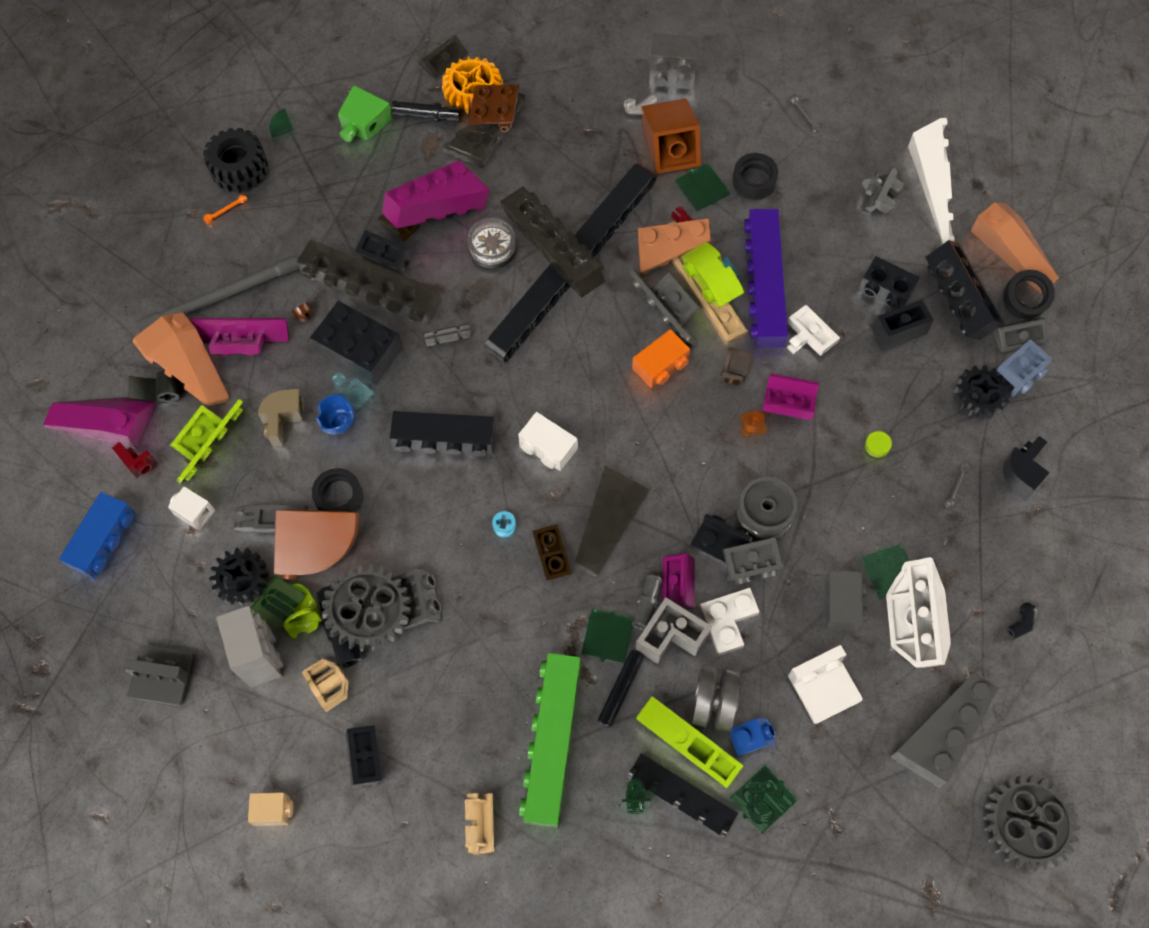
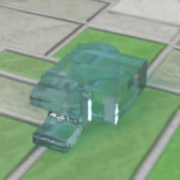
(354, 391)

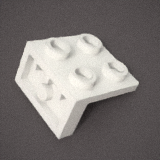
(825, 685)

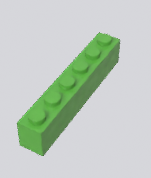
(551, 742)

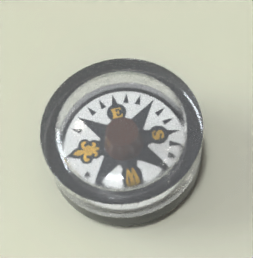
(491, 242)

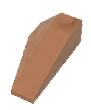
(180, 351)

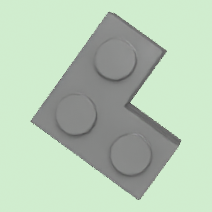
(671, 625)

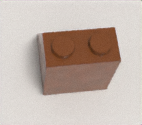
(672, 135)

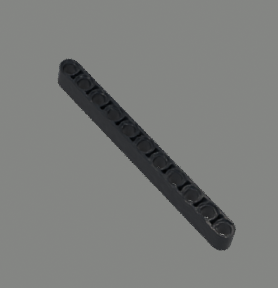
(550, 285)

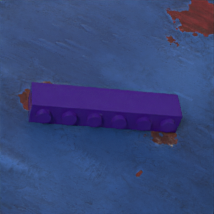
(767, 279)

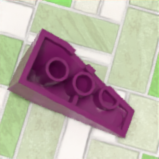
(102, 419)

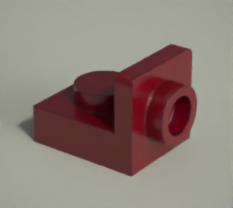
(136, 464)

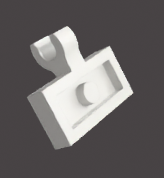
(811, 331)

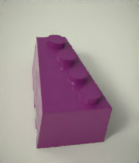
(435, 195)

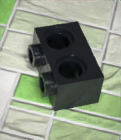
(891, 278)

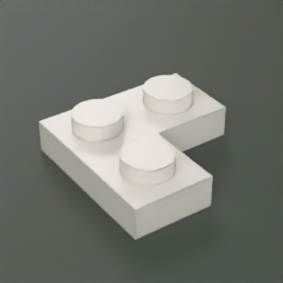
(723, 615)

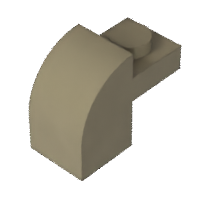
(280, 408)

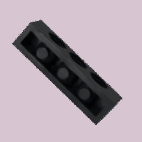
(986, 316)

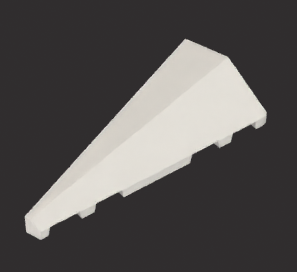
(932, 165)

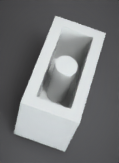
(547, 442)

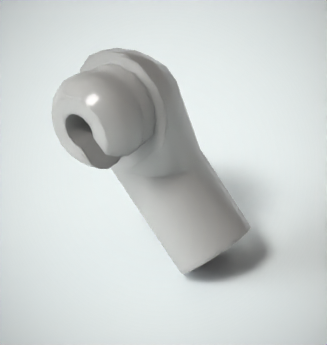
(634, 108)

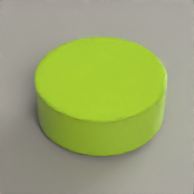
(878, 444)

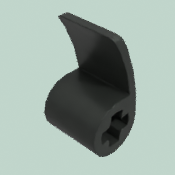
(154, 390)

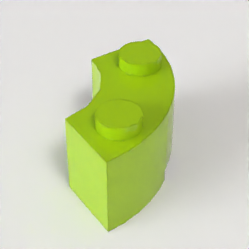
(707, 269)

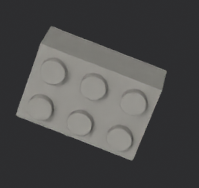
(250, 646)

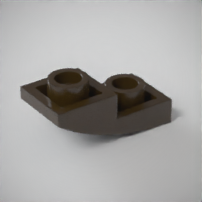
(551, 552)

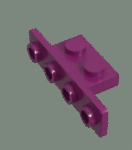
(240, 334)

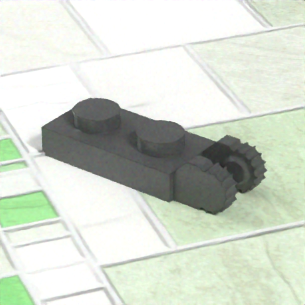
(263, 516)

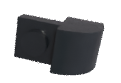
(1022, 471)

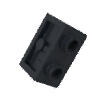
(717, 535)

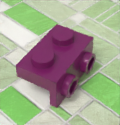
(790, 396)

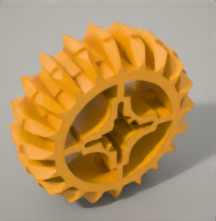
(467, 75)

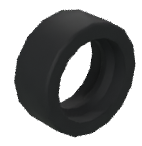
(758, 161)
(1036, 277)
(335, 475)

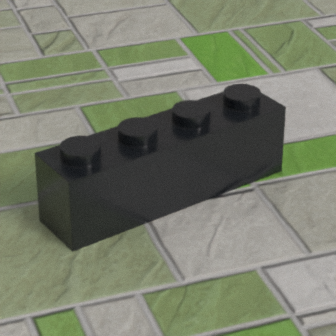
(442, 433)

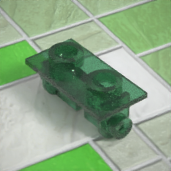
(635, 798)

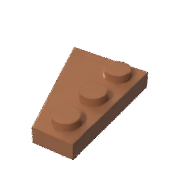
(669, 241)

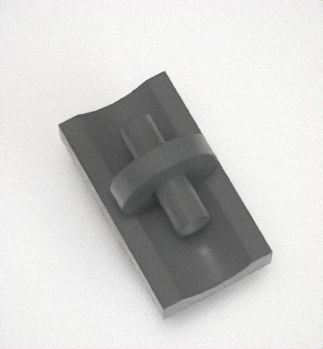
(878, 187)

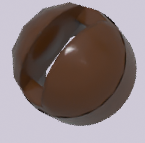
(302, 310)

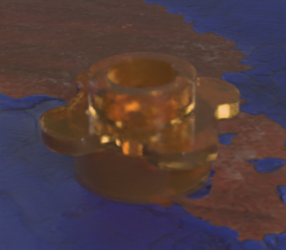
(757, 418)

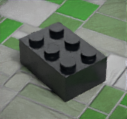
(356, 342)

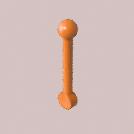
(209, 218)

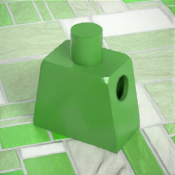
(363, 114)

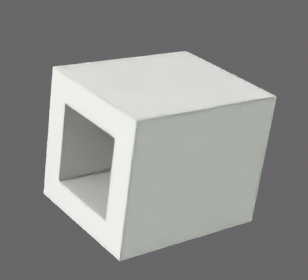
(191, 508)

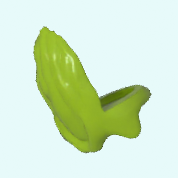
(306, 615)

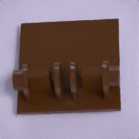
(494, 105)

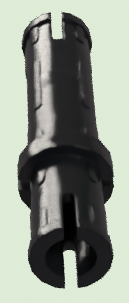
(429, 111)

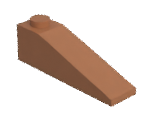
(1012, 241)

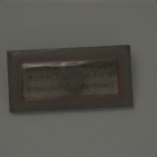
(443, 56)

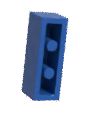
(97, 535)

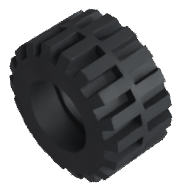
(232, 145)

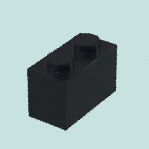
(902, 324)

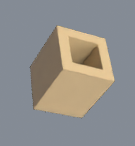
(269, 809)

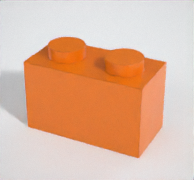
(661, 359)

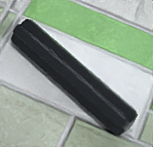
(620, 688)

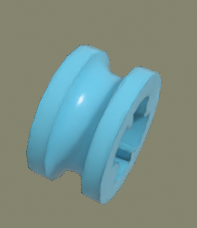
(498, 518)

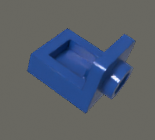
(752, 736)

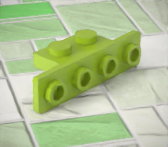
(198, 435)

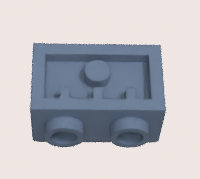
(1024, 366)

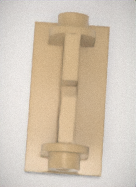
(480, 835)

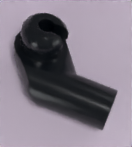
(1028, 621)

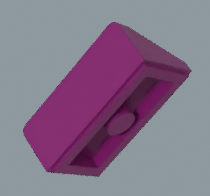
(679, 580)

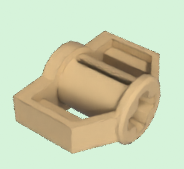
(327, 683)

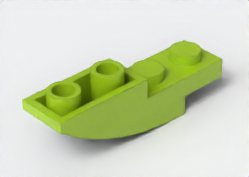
(689, 742)

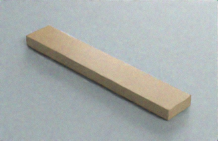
(722, 318)

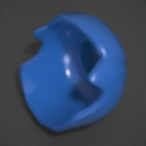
(335, 414)

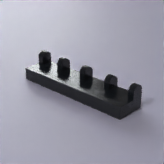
(683, 796)

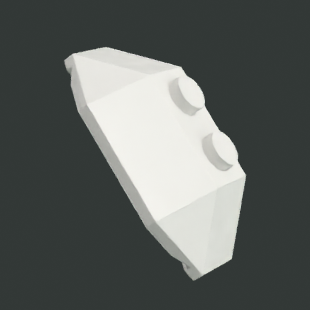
(919, 614)

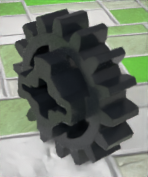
(980, 392)
(244, 586)

